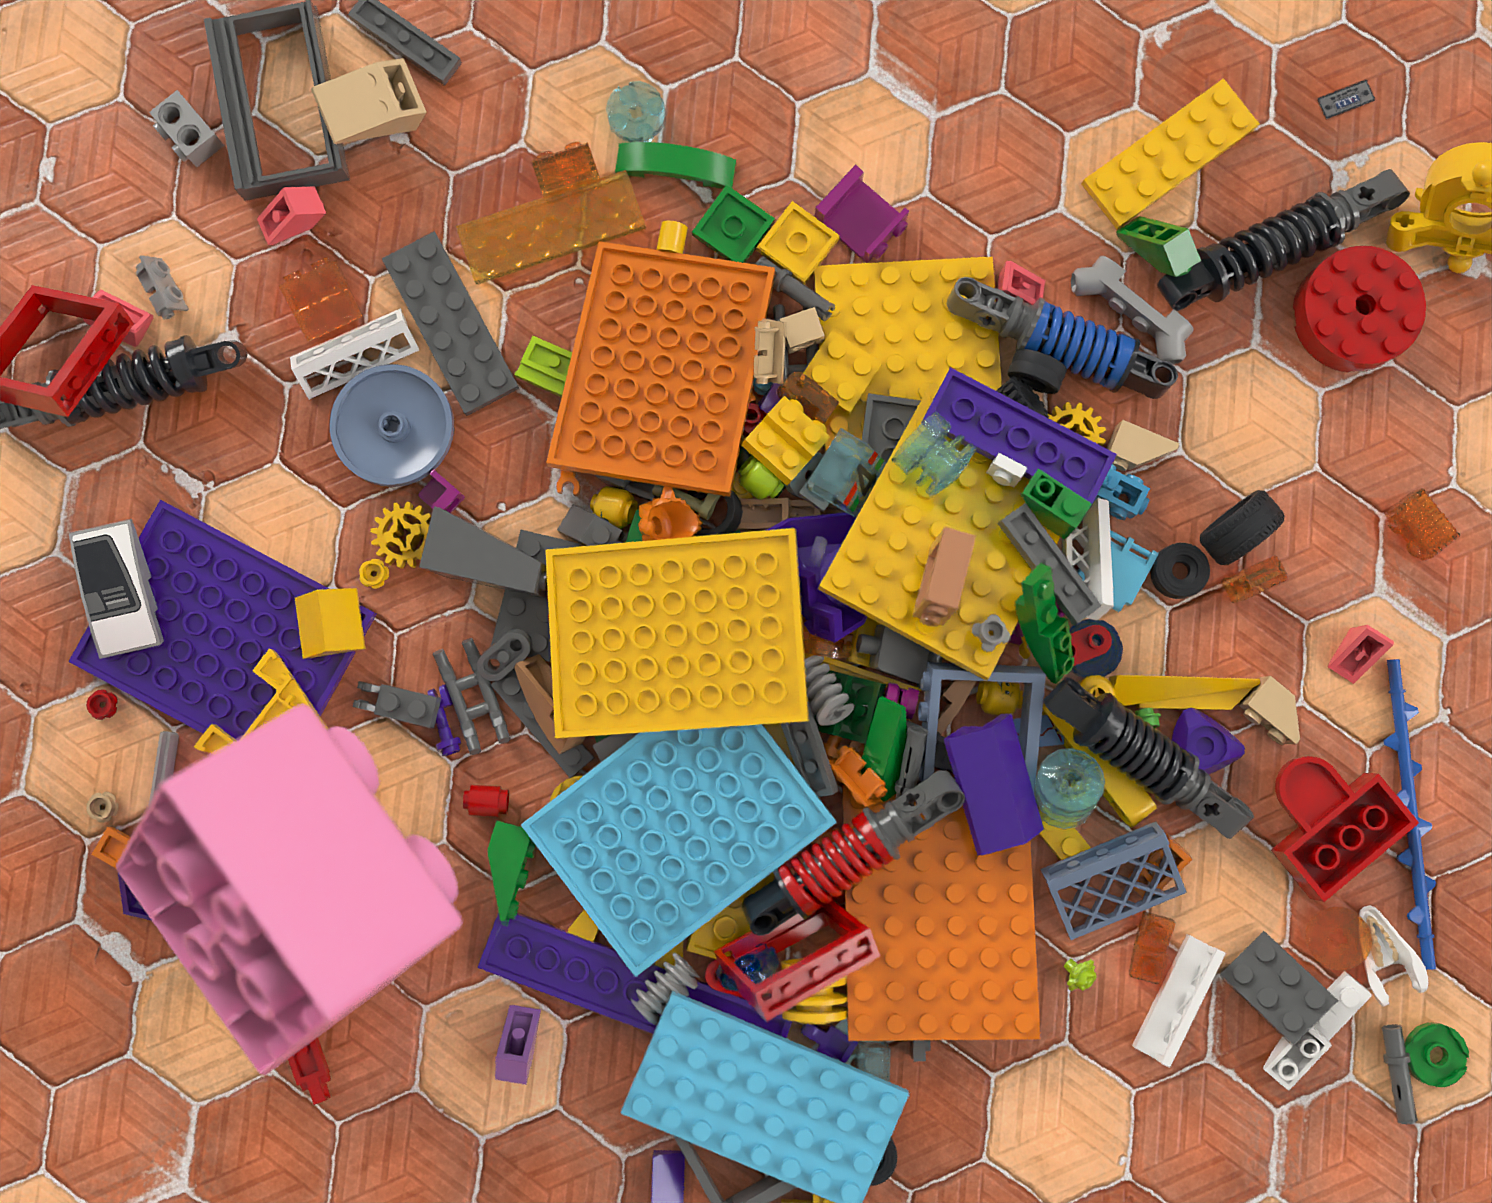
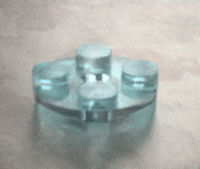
(629, 97)

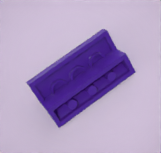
(994, 784)

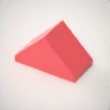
(1020, 282)
(1359, 652)

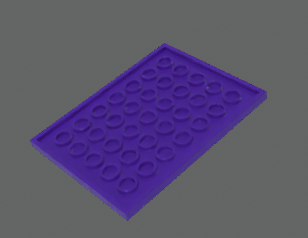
(217, 619)

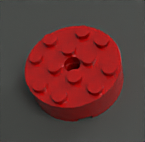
(1388, 302)

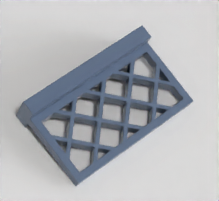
(1110, 856)

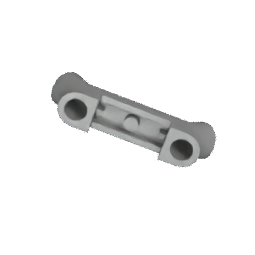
(1168, 331)

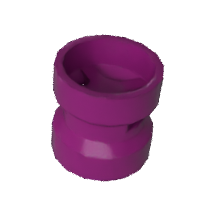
(907, 697)

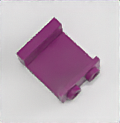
(860, 216)

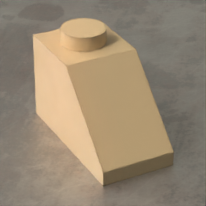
(1137, 446)

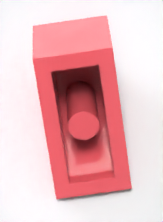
(291, 213)

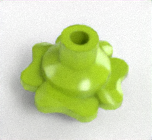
(1081, 974)

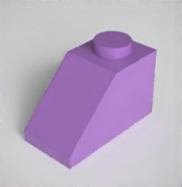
(517, 1044)

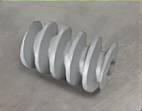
(823, 695)
(675, 979)

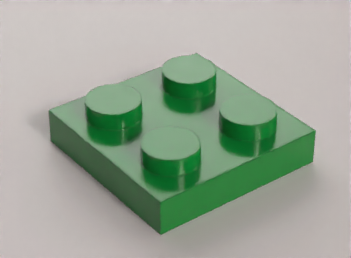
(733, 226)

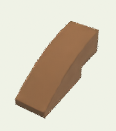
(536, 684)

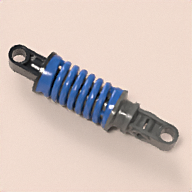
(1065, 338)

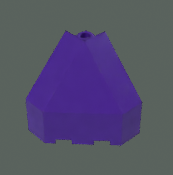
(822, 616)

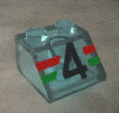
(847, 473)

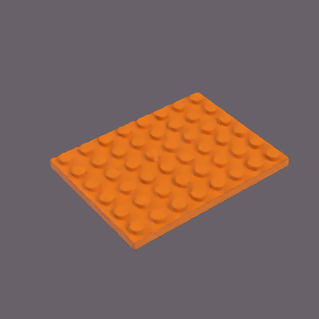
(662, 369)
(948, 938)

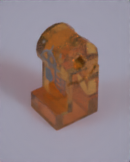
(815, 400)

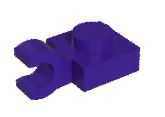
(831, 1042)

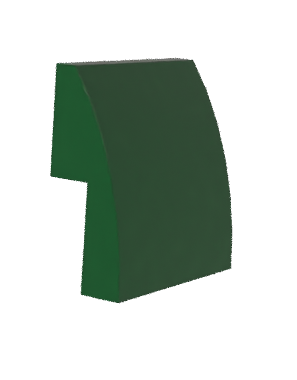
(864, 696)

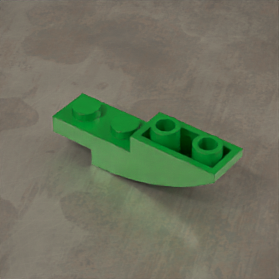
(1042, 627)

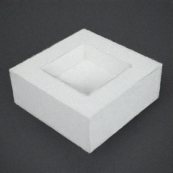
(1006, 471)

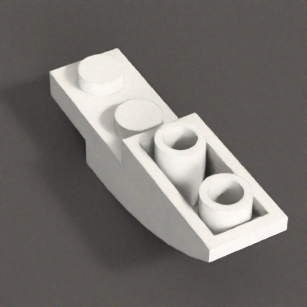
(1291, 1062)

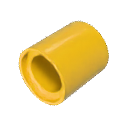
(672, 237)

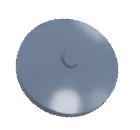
(391, 425)

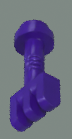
(448, 744)

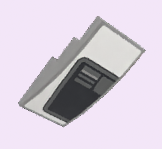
(115, 588)

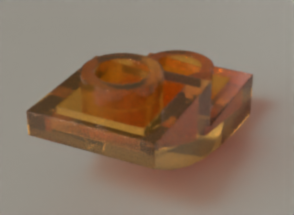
(1150, 948)

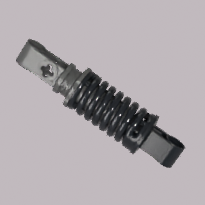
(1146, 756)

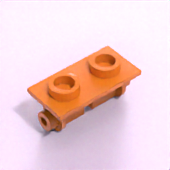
(865, 788)

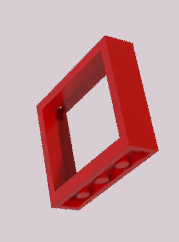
(83, 363)
(810, 973)

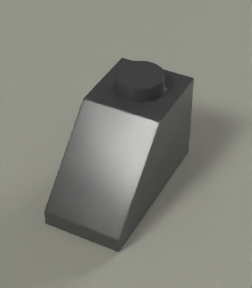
(589, 528)

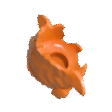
(667, 518)

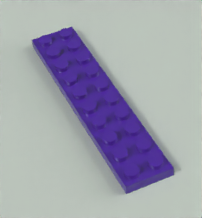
(592, 974)

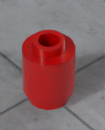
(486, 800)

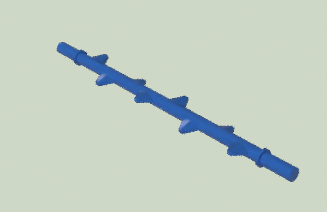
(1413, 854)

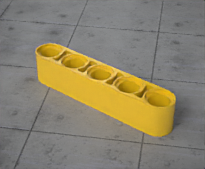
(1124, 795)

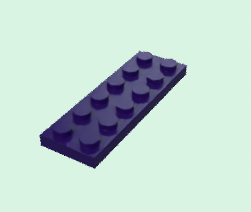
(1009, 428)

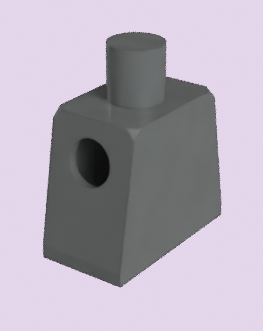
(894, 654)

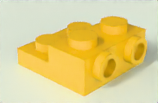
(786, 439)

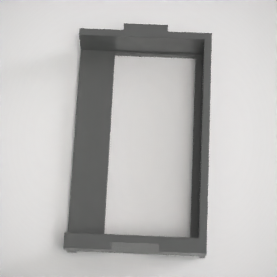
(236, 107)

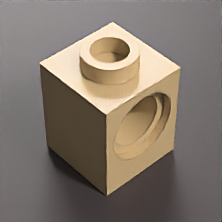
(802, 330)

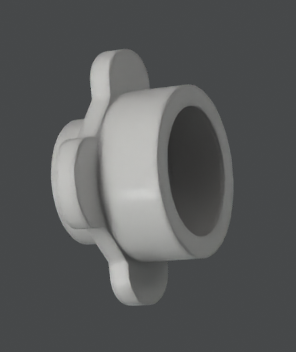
(994, 624)

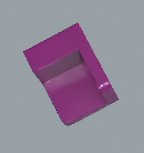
(441, 493)

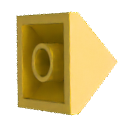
(329, 622)

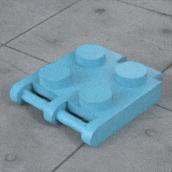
(1127, 570)

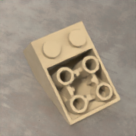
(370, 102)

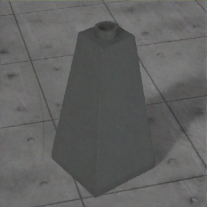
(475, 556)

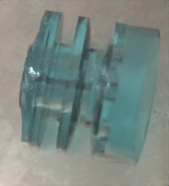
(934, 454)
(1063, 804)

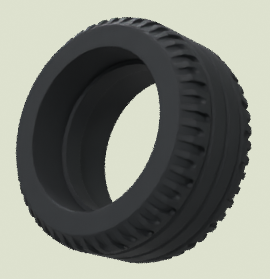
(1242, 528)

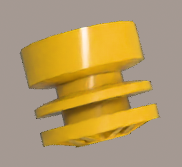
(820, 1007)

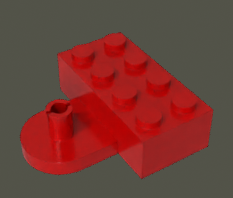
(1337, 823)

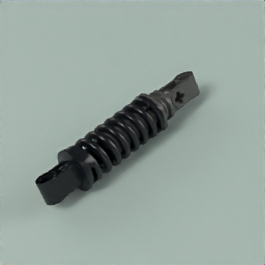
(1282, 240)
(137, 381)

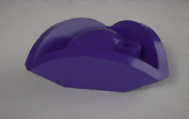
(1206, 740)

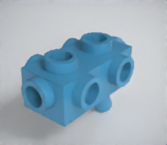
(1130, 485)

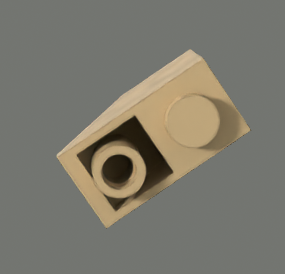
(1274, 709)

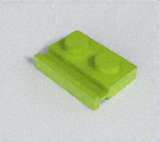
(544, 366)

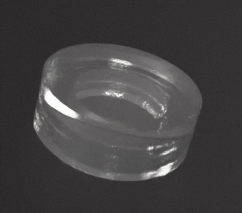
(817, 552)

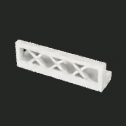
(348, 344)
(1096, 560)
(1178, 1000)

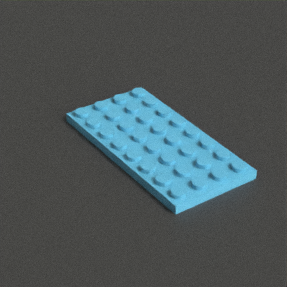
(764, 1101)

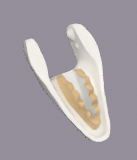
(1389, 949)

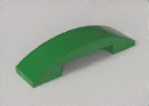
(676, 162)

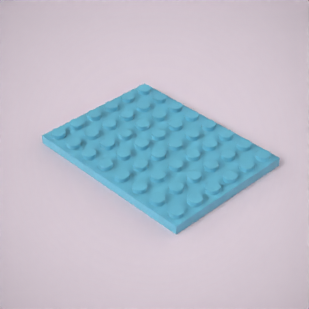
(676, 832)

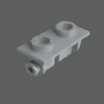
(155, 275)

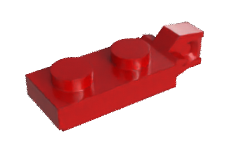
(311, 1071)

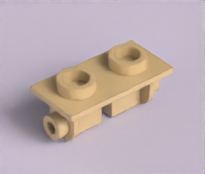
(771, 341)

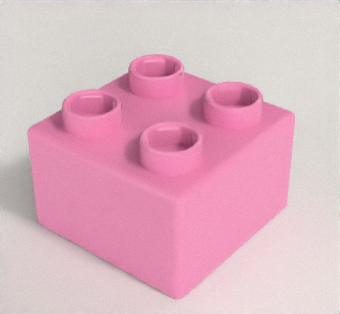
(287, 883)

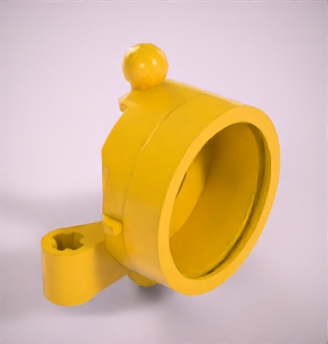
(1452, 180)

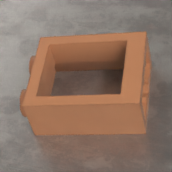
(944, 577)

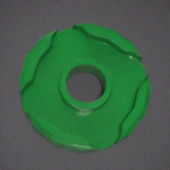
(1454, 1059)

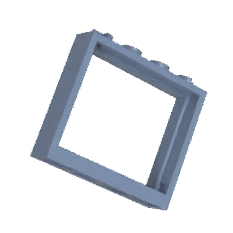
(1031, 711)

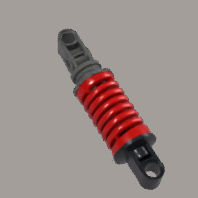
(850, 856)

